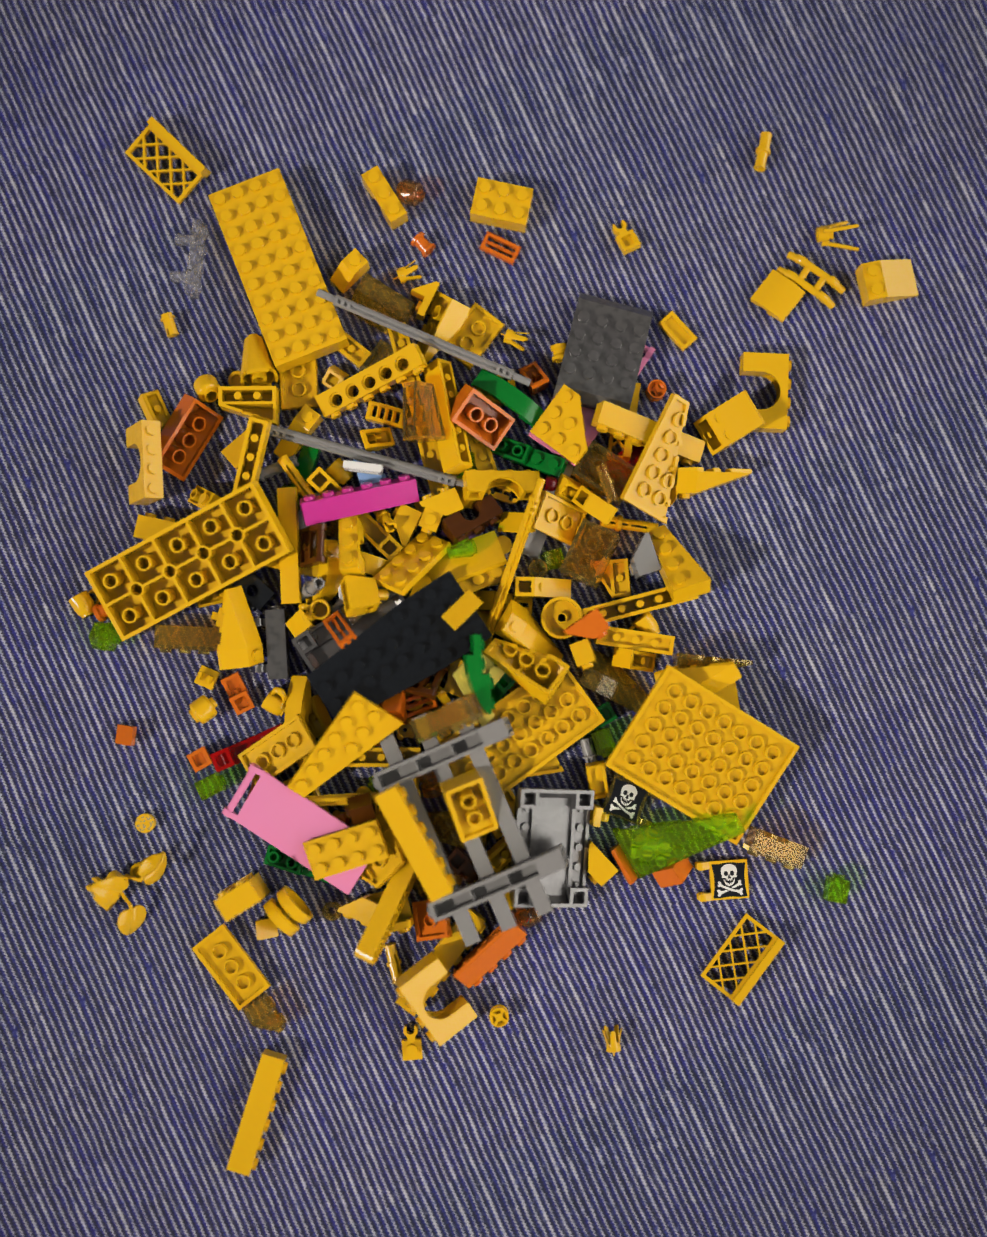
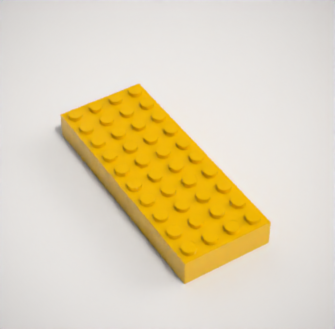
(278, 270)
(189, 560)

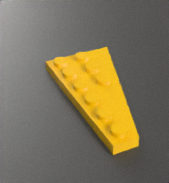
(658, 463)
(350, 735)

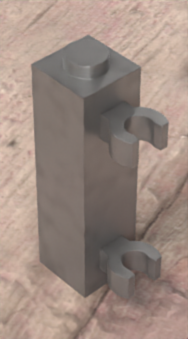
(277, 644)

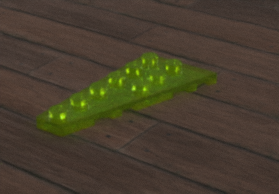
(669, 842)

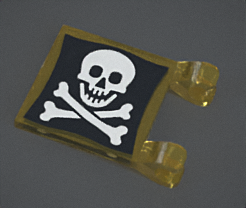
(626, 801)

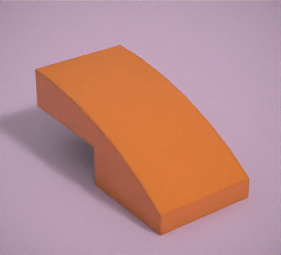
(237, 692)

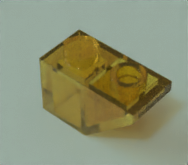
(264, 1015)

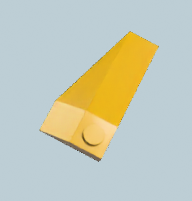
(444, 321)
(695, 480)
(522, 629)
(240, 639)
(531, 670)
(713, 677)

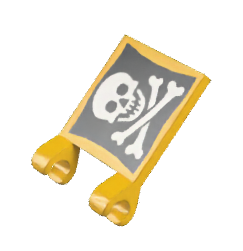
(726, 878)

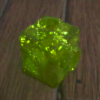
(104, 636)

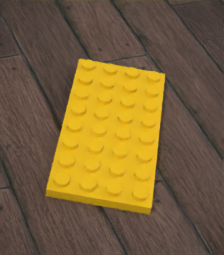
(539, 731)

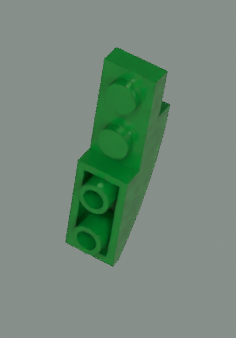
(530, 458)
(479, 683)
(280, 860)

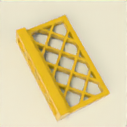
(173, 146)
(756, 970)

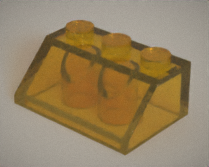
(382, 299)

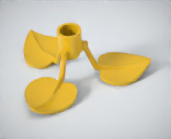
(108, 890)

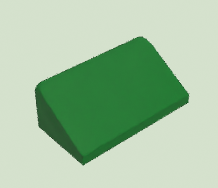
(307, 461)

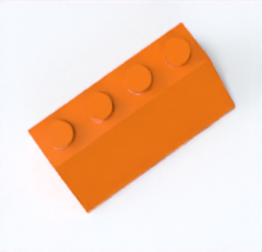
(187, 435)
(487, 954)

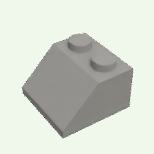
(644, 559)

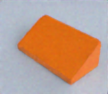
(624, 864)

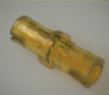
(606, 483)

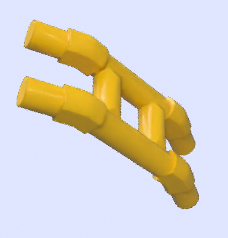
(814, 290)

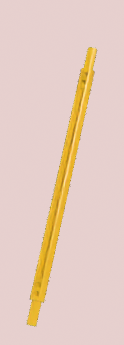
(513, 560)

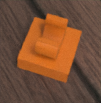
(199, 759)

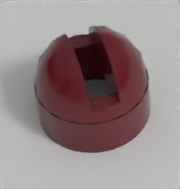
(550, 484)

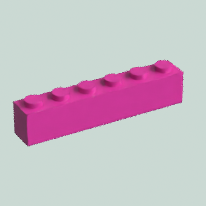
(359, 500)

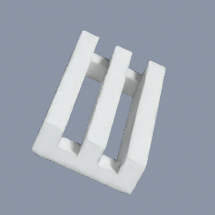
(361, 467)

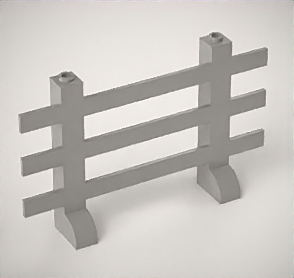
(491, 885)

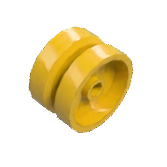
(553, 609)
(288, 911)

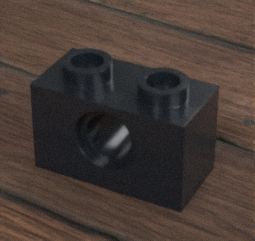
(264, 595)

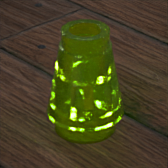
(462, 549)

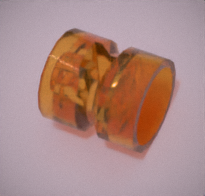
(430, 785)

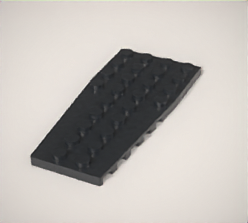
(399, 648)

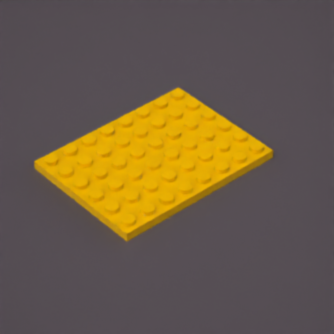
(700, 751)

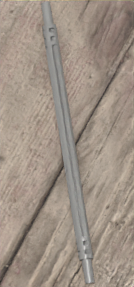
(351, 306)
(365, 456)

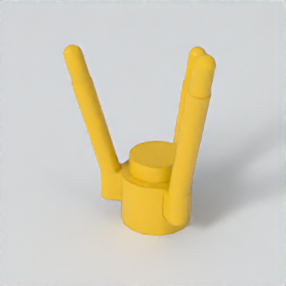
(826, 233)

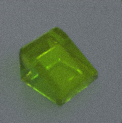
(553, 559)

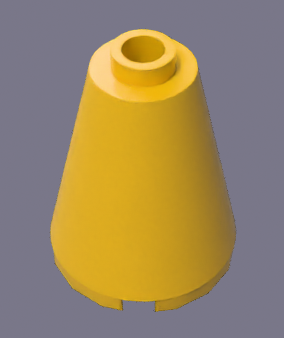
(257, 364)

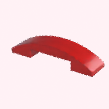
(228, 756)

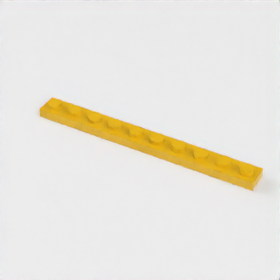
(429, 450)

